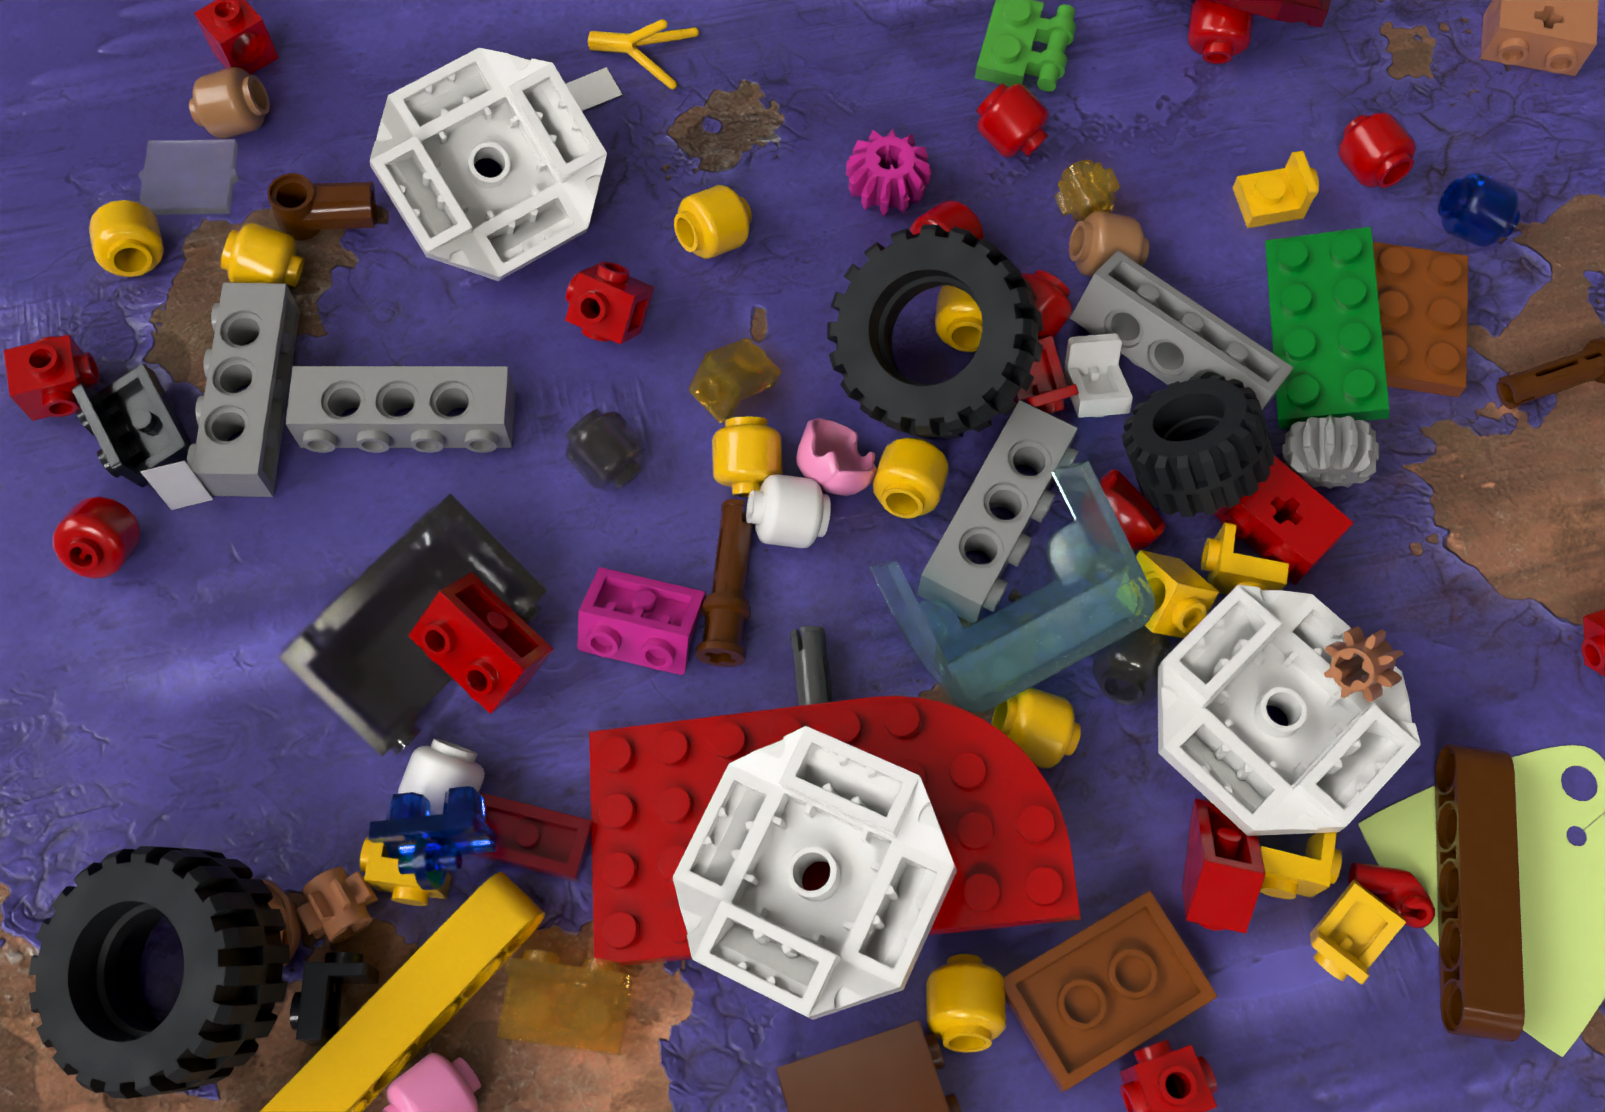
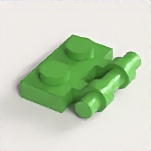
(1010, 39)

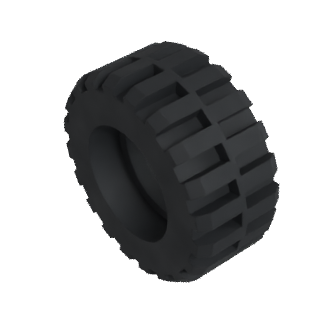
(880, 294)
(92, 971)

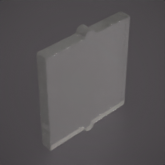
(189, 176)

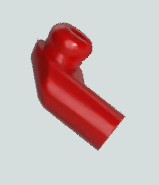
(1398, 890)

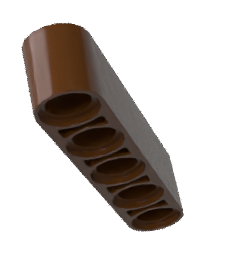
(1478, 894)

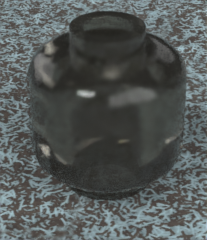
(605, 449)
(1130, 666)

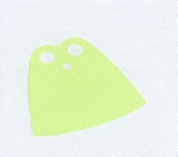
(1557, 882)

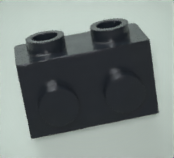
(133, 424)

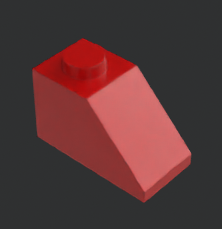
(1220, 871)

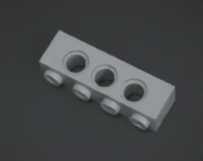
(1172, 332)
(325, 392)
(1029, 440)
(251, 461)

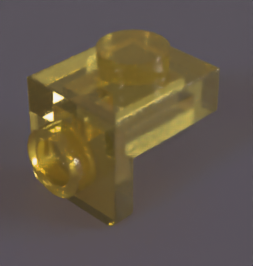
(732, 375)

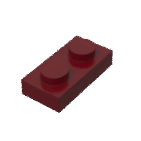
(537, 837)

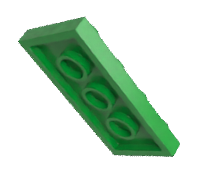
(1327, 326)

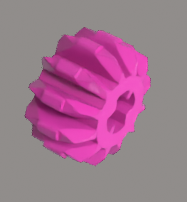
(888, 172)

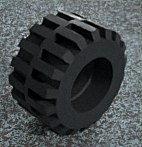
(1198, 445)

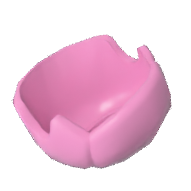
(832, 459)

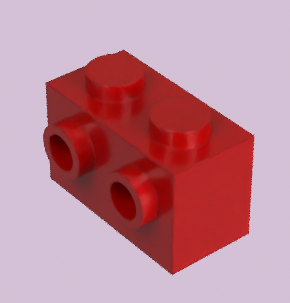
(480, 642)

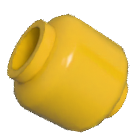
(713, 221)
(126, 238)
(261, 256)
(958, 319)
(746, 454)
(910, 477)
(1039, 725)
(966, 1003)

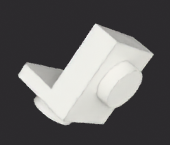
(1095, 370)

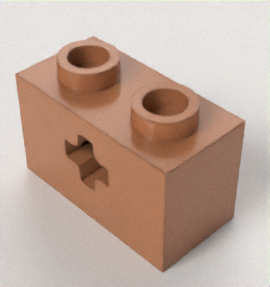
(1540, 33)

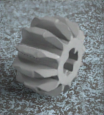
(1331, 451)

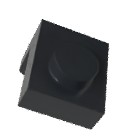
(318, 1005)

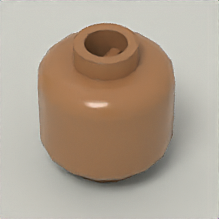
(229, 102)
(1101, 236)

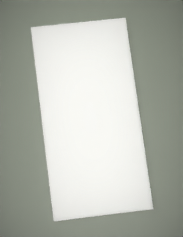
(594, 89)
(177, 485)

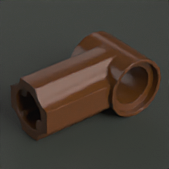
(308, 207)

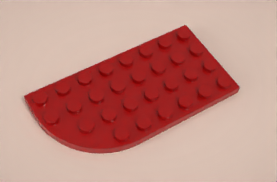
(985, 791)

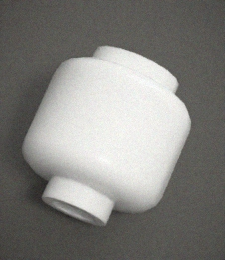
(789, 511)
(437, 769)

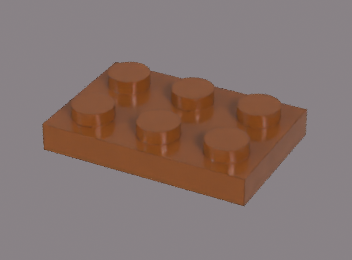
(1423, 318)
(1106, 991)

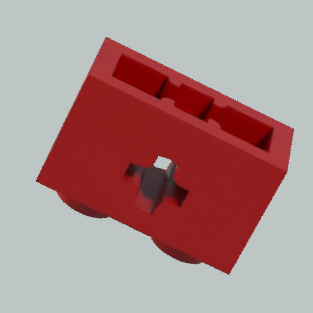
(1308, 521)

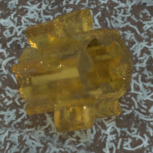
(1086, 189)

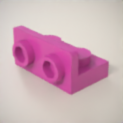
(639, 620)

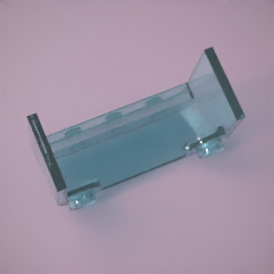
(1089, 606)

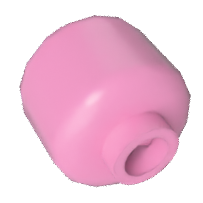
(434, 1086)

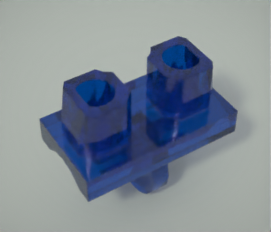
(434, 843)

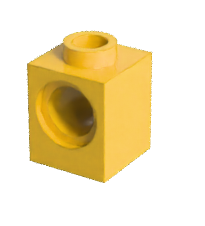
(1179, 594)

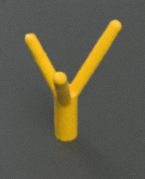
(647, 35)

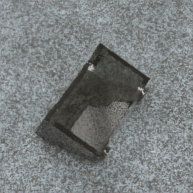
(359, 646)

